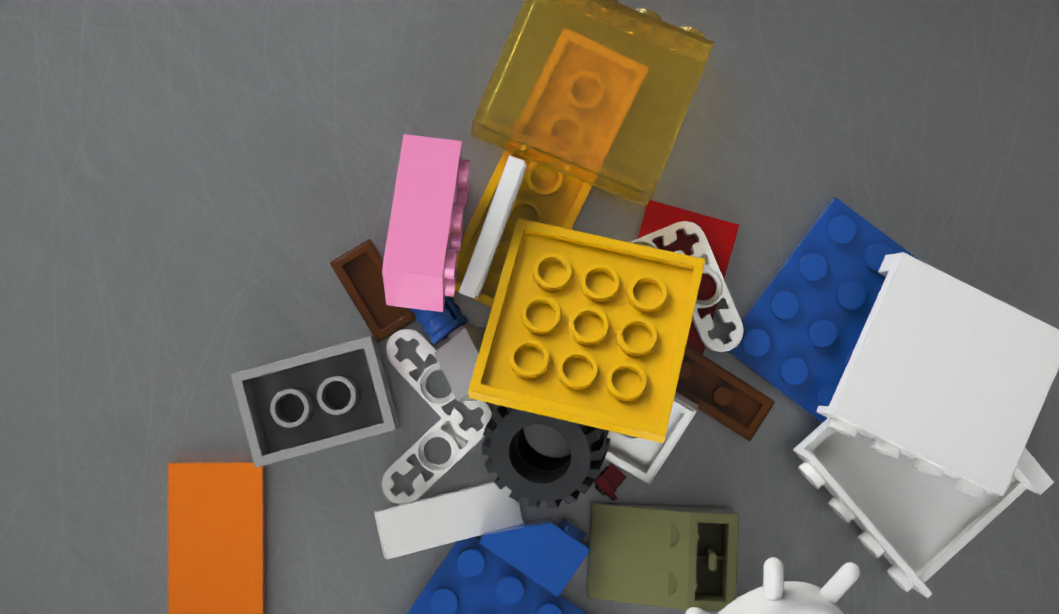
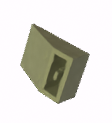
(663, 555)

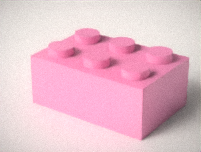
(426, 223)

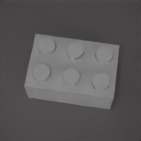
(315, 401)

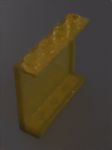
(593, 92)

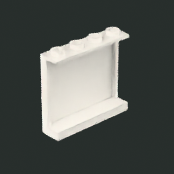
(946, 377)
(902, 511)

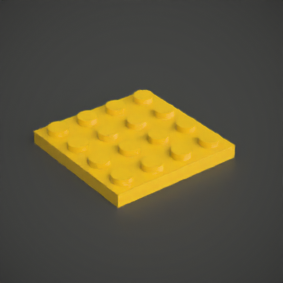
(588, 330)

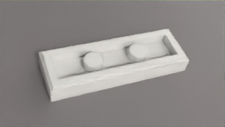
(493, 227)
(446, 519)

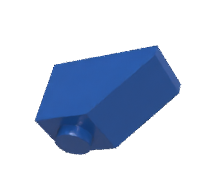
(541, 550)

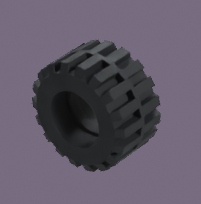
(537, 475)

